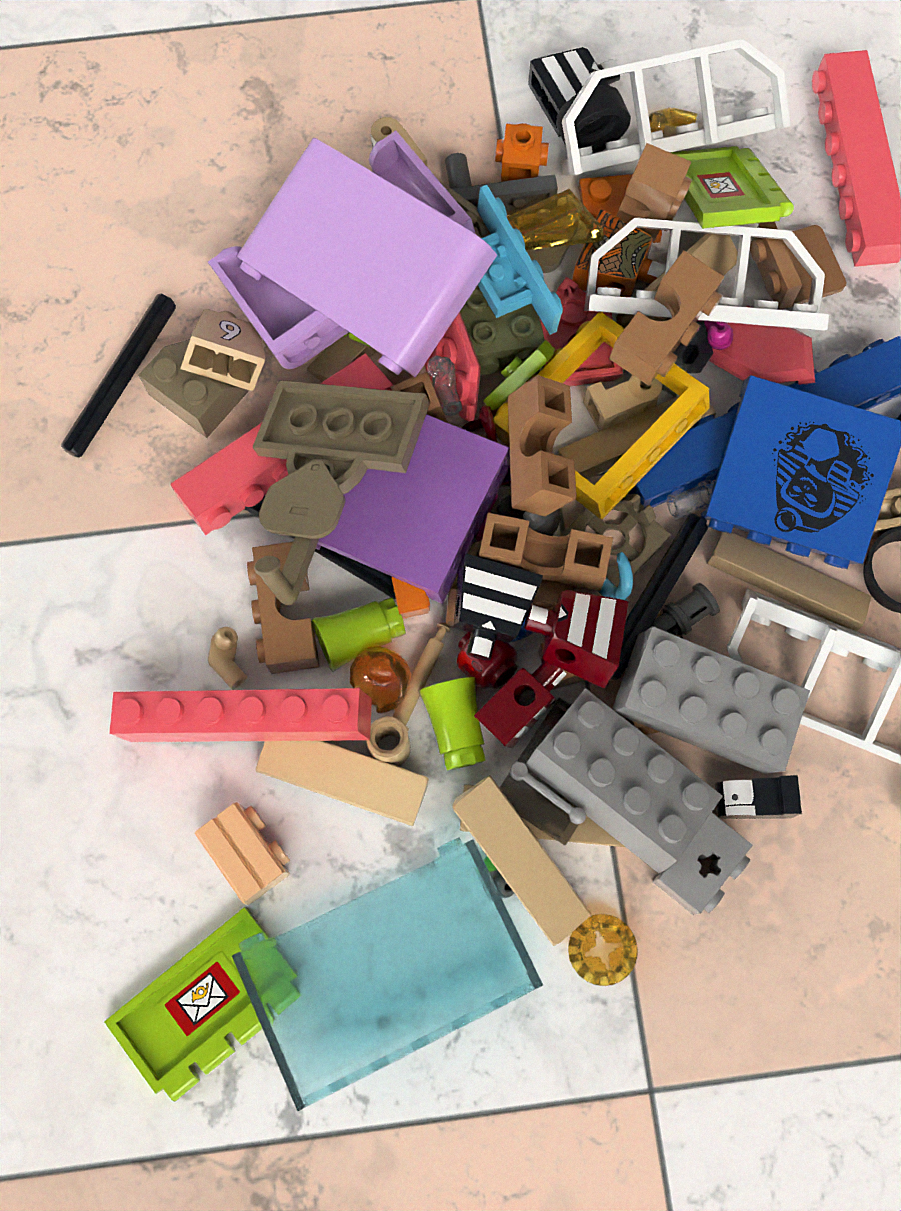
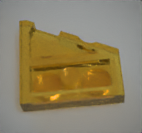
(556, 223)

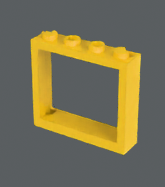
(650, 446)

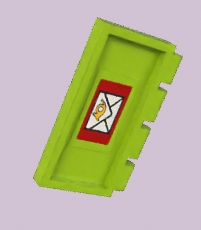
(732, 188)
(190, 1012)

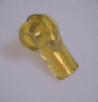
(670, 117)

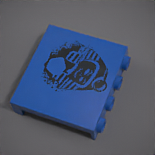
(804, 472)

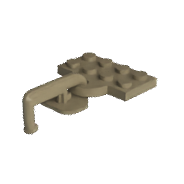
(329, 444)

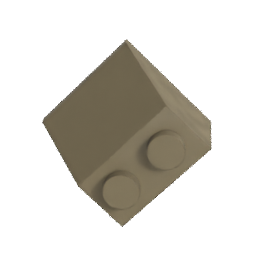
(190, 396)

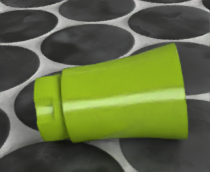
(354, 630)
(452, 713)

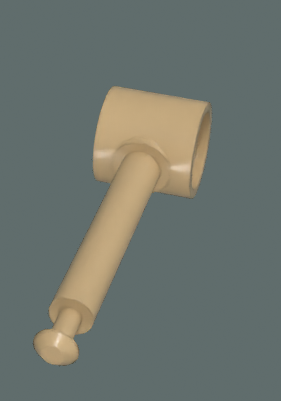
(397, 723)

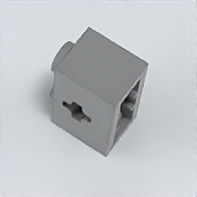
(728, 857)

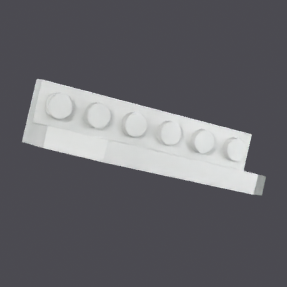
(687, 135)
(728, 309)
(834, 639)

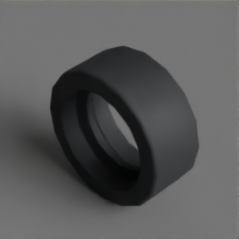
(611, 126)

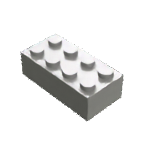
(711, 701)
(624, 781)

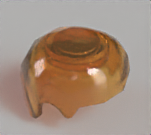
(381, 676)

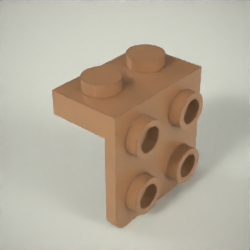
(783, 273)

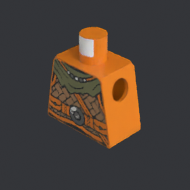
(623, 263)

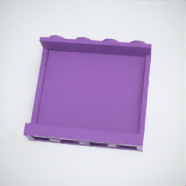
(425, 518)

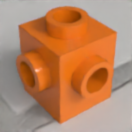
(521, 152)

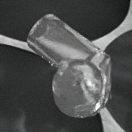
(444, 383)

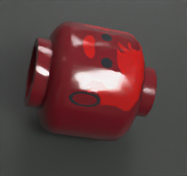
(488, 672)

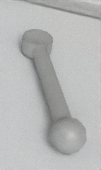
(519, 772)

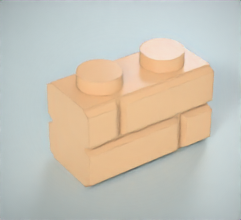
(243, 852)

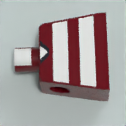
(582, 634)
(504, 713)

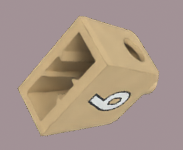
(225, 350)

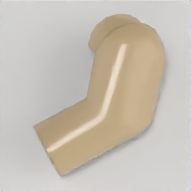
(222, 657)

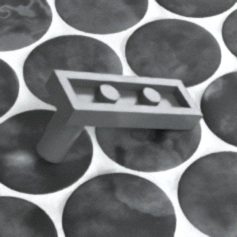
(514, 194)

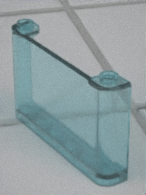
(385, 973)

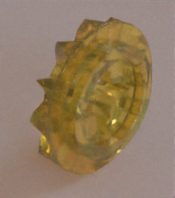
(620, 960)

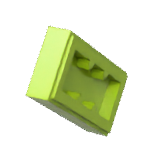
(518, 373)

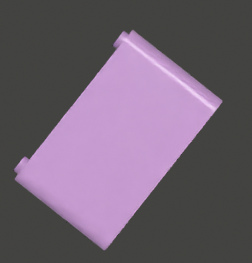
(367, 256)
(287, 323)

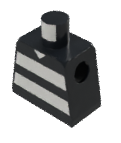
(561, 76)
(492, 602)

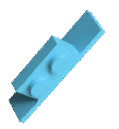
(513, 277)

